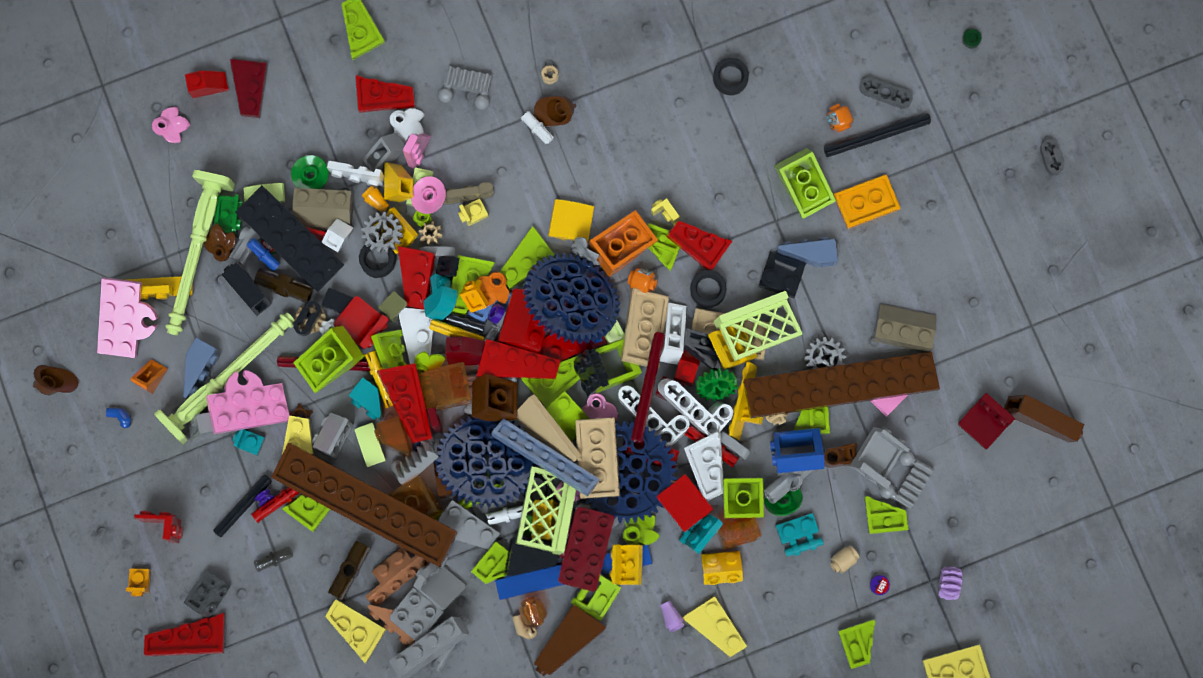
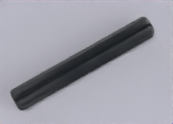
(242, 506)

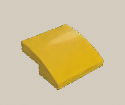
(570, 220)
(723, 351)

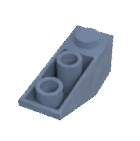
(815, 253)
(198, 362)

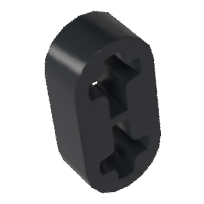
(303, 316)

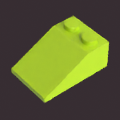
(805, 182)
(328, 358)

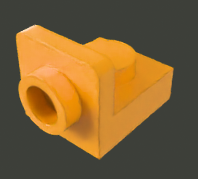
(473, 296)
(138, 582)

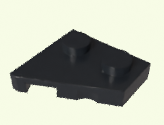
(701, 347)

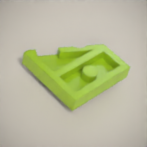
(664, 248)
(814, 419)
(884, 517)
(492, 564)
(858, 643)

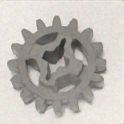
(374, 231)
(822, 350)

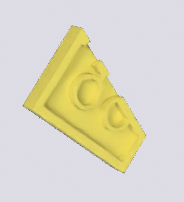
(299, 433)
(716, 626)
(356, 629)
(958, 664)

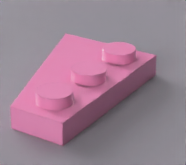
(414, 149)

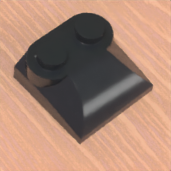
(782, 274)

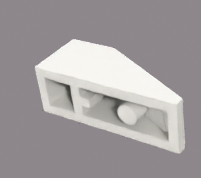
(674, 334)

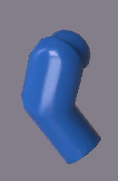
(121, 414)

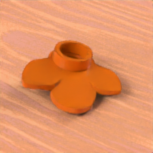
(494, 292)

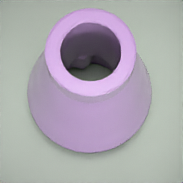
(672, 618)

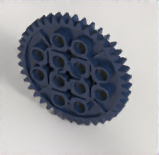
(571, 298)
(463, 482)
(647, 499)

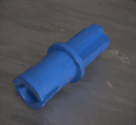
(263, 254)

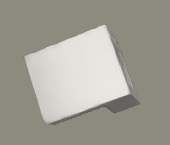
(337, 235)

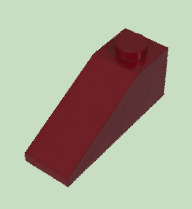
(464, 350)

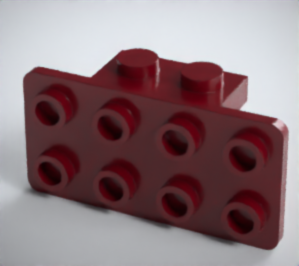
(585, 549)

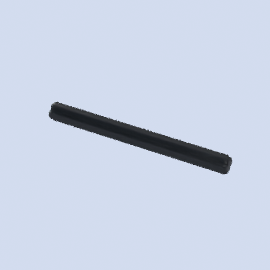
(877, 135)

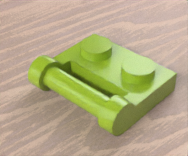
(600, 600)

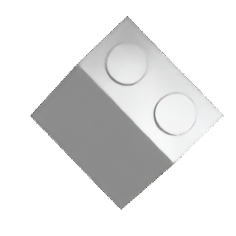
(332, 435)

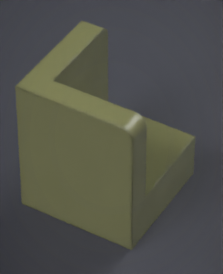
(392, 306)

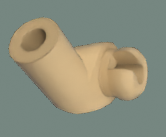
(522, 629)

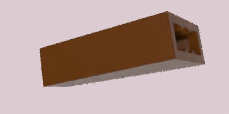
(1044, 418)
(570, 638)

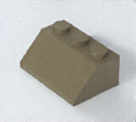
(322, 207)
(905, 328)

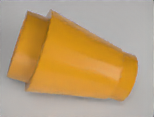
(375, 199)

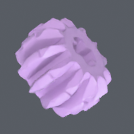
(950, 583)

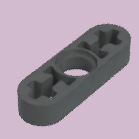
(871, 93)

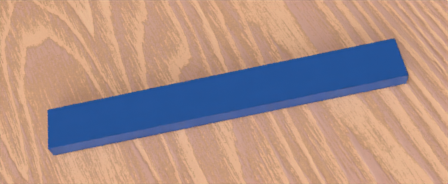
(548, 578)

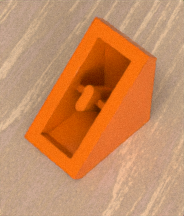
(149, 376)

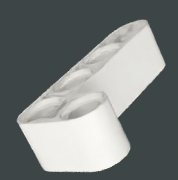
(692, 404)
(662, 428)

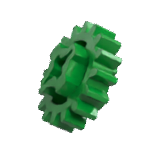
(716, 384)

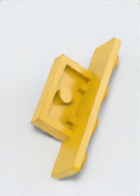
(159, 287)
(741, 410)

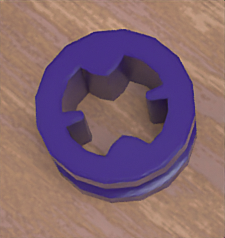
(264, 497)

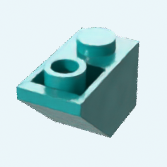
(368, 397)

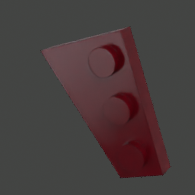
(249, 85)

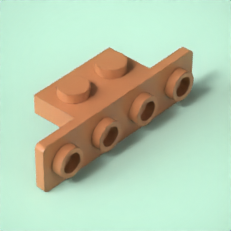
(393, 574)

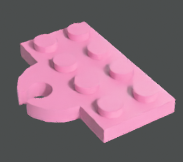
(122, 317)
(247, 404)

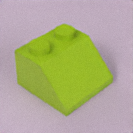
(565, 412)
(743, 498)

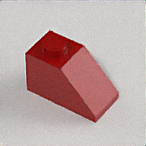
(206, 83)
(687, 369)

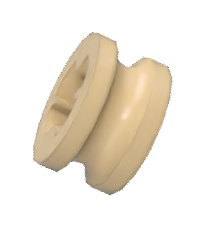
(549, 80)

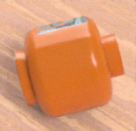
(839, 118)
(642, 280)

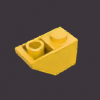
(397, 183)

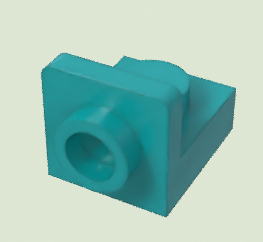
(248, 441)

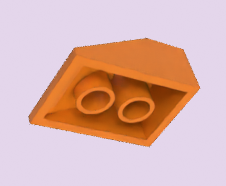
(622, 243)

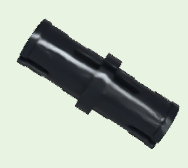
(466, 323)

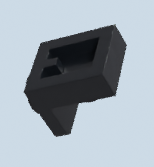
(447, 266)

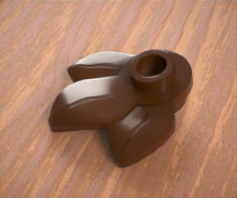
(220, 241)

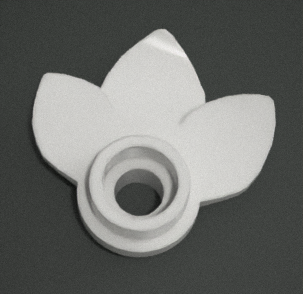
(409, 125)

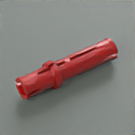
(727, 456)
(273, 504)

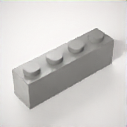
(429, 647)

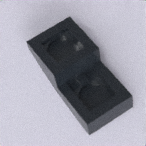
(336, 300)

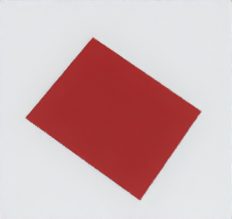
(684, 503)

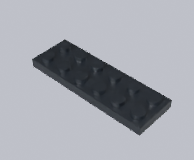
(289, 238)

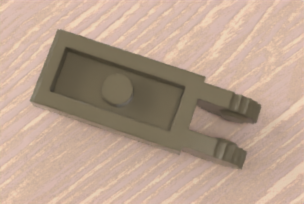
(469, 193)

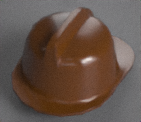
(554, 110)
(53, 380)

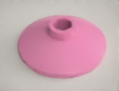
(422, 192)

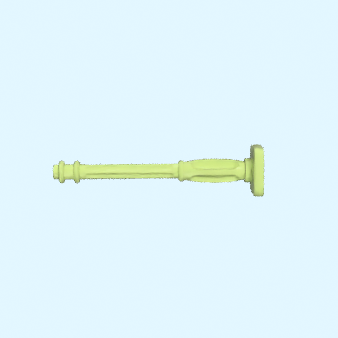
(202, 223)
(197, 402)

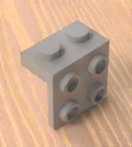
(438, 585)
(416, 615)

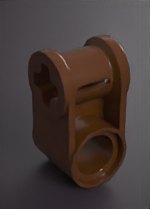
(844, 455)

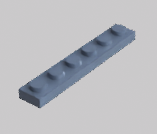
(545, 457)

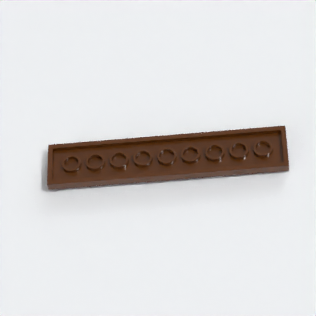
(841, 385)
(364, 504)

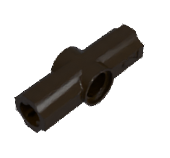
(283, 285)
(343, 582)

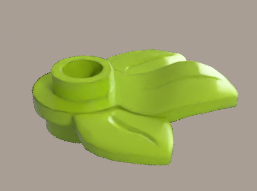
(425, 362)
(643, 530)

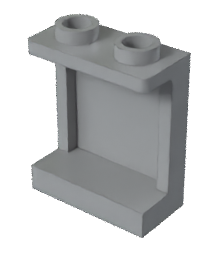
(878, 456)

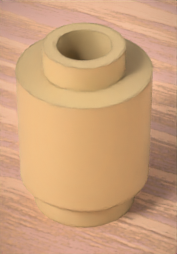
(844, 559)

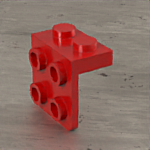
(361, 322)
(172, 526)

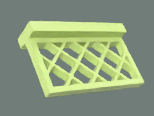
(752, 310)
(562, 518)

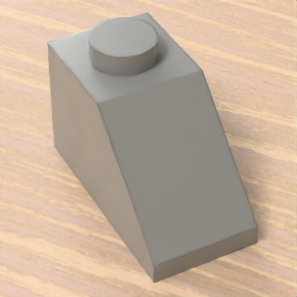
(385, 150)

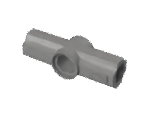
(241, 252)
(783, 484)

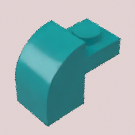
(441, 300)

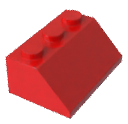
(518, 325)

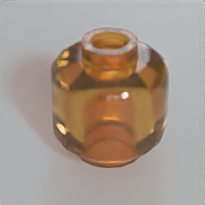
(533, 611)

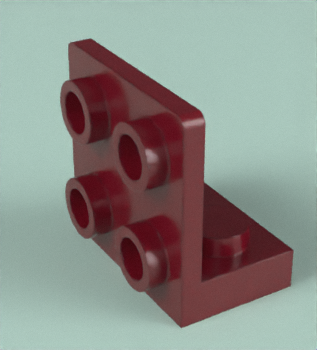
(986, 421)

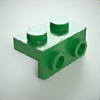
(226, 215)

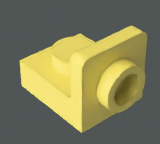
(472, 212)
(669, 212)

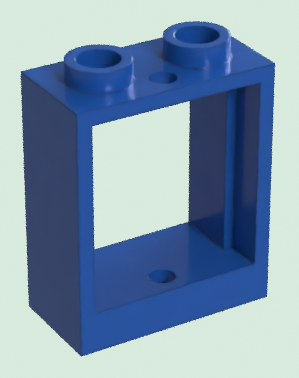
(800, 461)

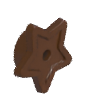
(300, 411)

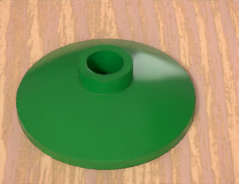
(307, 165)
(786, 505)

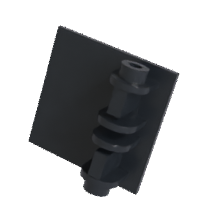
(587, 371)

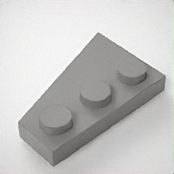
(470, 528)

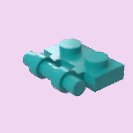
(797, 529)
(700, 533)

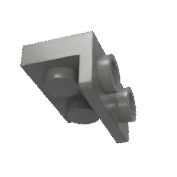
(207, 594)

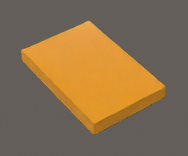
(866, 201)

